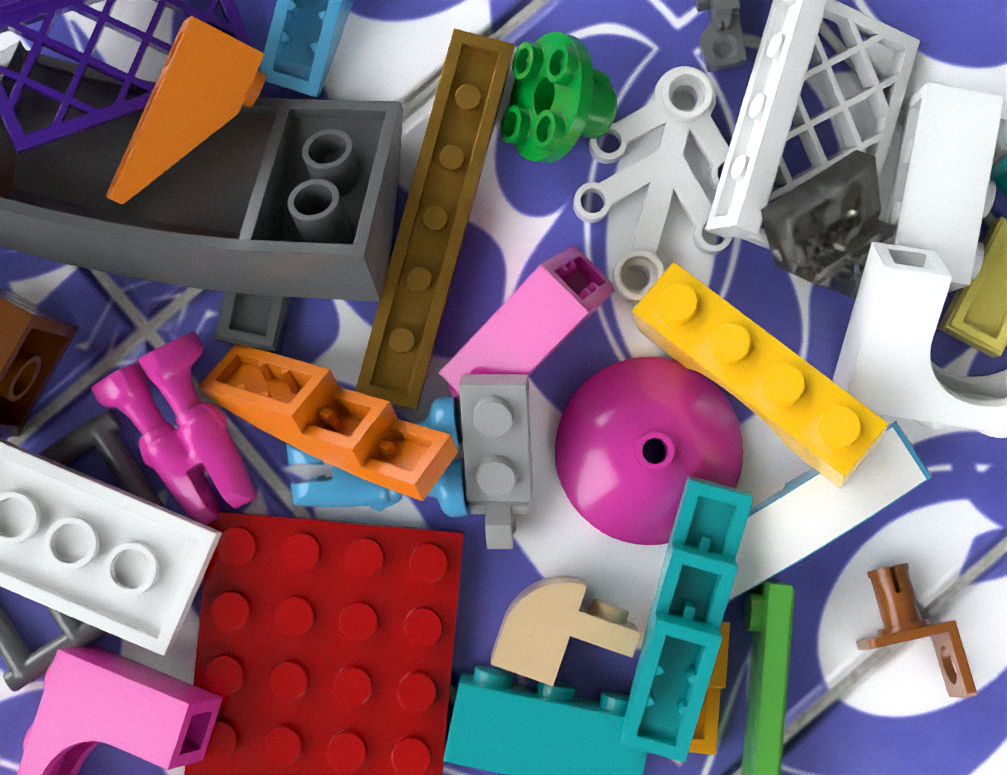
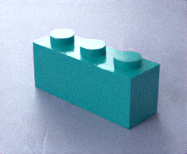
(537, 728)

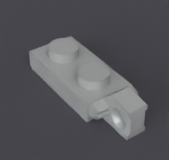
(497, 451)

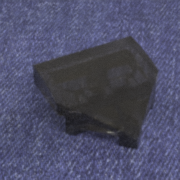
(829, 224)

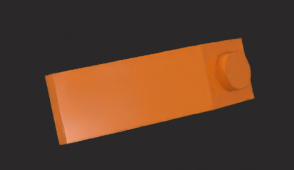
(193, 97)

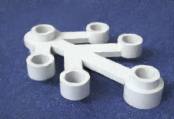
(664, 172)

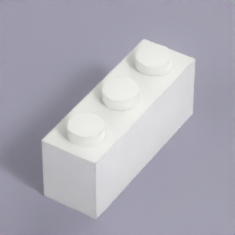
(945, 173)

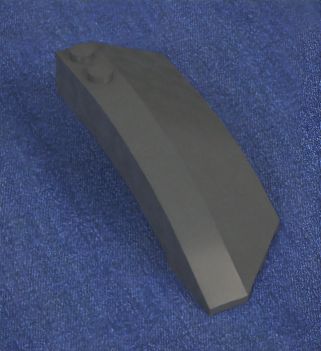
(265, 206)

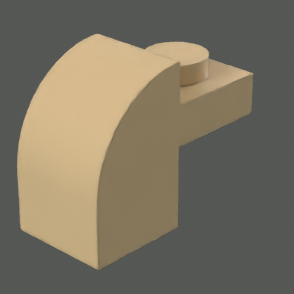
(544, 619)

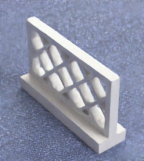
(775, 101)

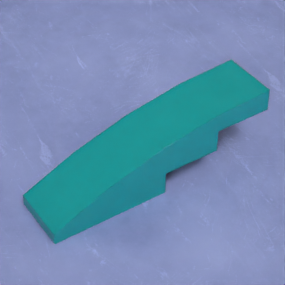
(686, 619)

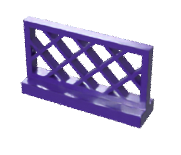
(19, 13)

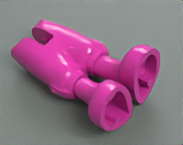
(199, 442)

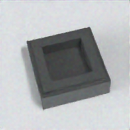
(253, 320)

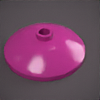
(604, 438)

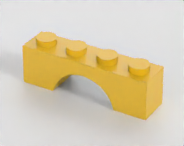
(780, 387)

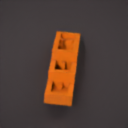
(329, 422)

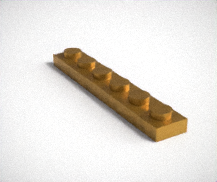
(435, 219)

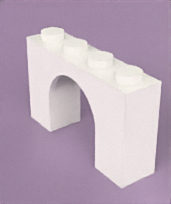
(889, 348)

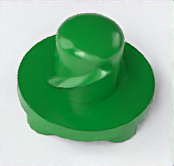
(556, 98)

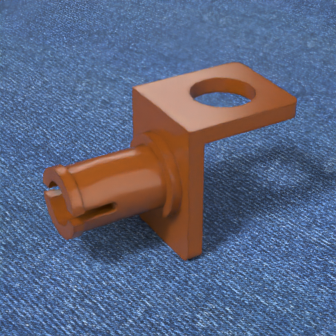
(904, 623)

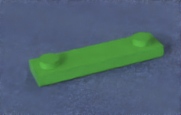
(770, 620)

